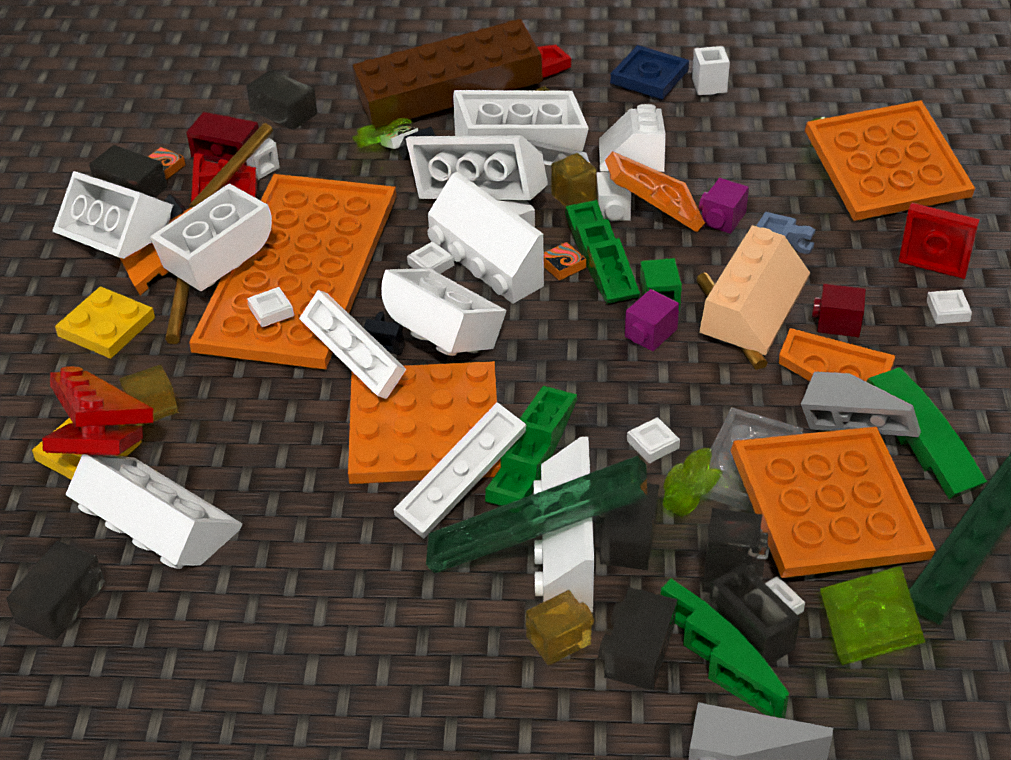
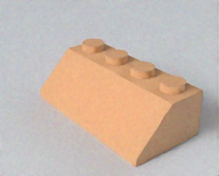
(755, 292)

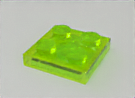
(872, 615)

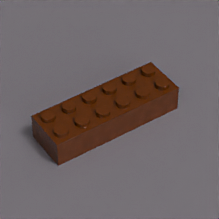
(425, 76)

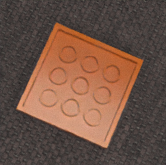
(888, 160)
(418, 421)
(831, 501)

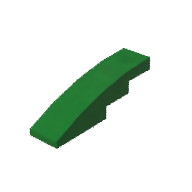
(603, 252)
(938, 443)
(522, 463)
(732, 658)

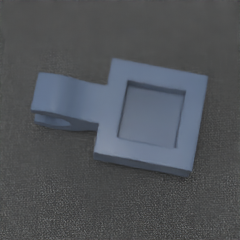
(787, 226)

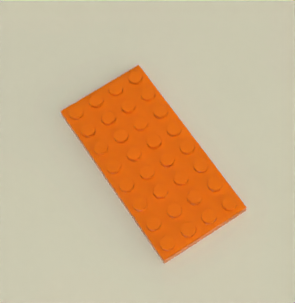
(316, 242)

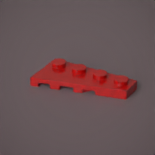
(96, 402)

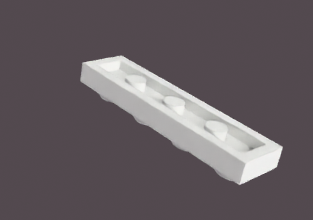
(352, 344)
(460, 470)

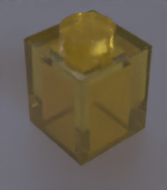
(573, 180)
(153, 389)
(559, 627)

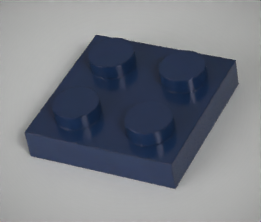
(649, 72)

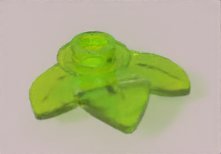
(369, 135)
(689, 482)

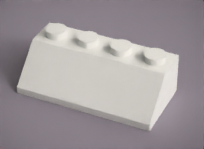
(535, 115)
(498, 164)
(109, 216)
(487, 239)
(150, 509)
(568, 551)

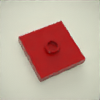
(938, 240)
(92, 439)

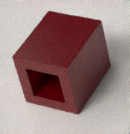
(840, 310)

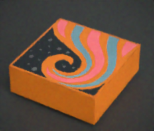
(171, 161)
(563, 261)

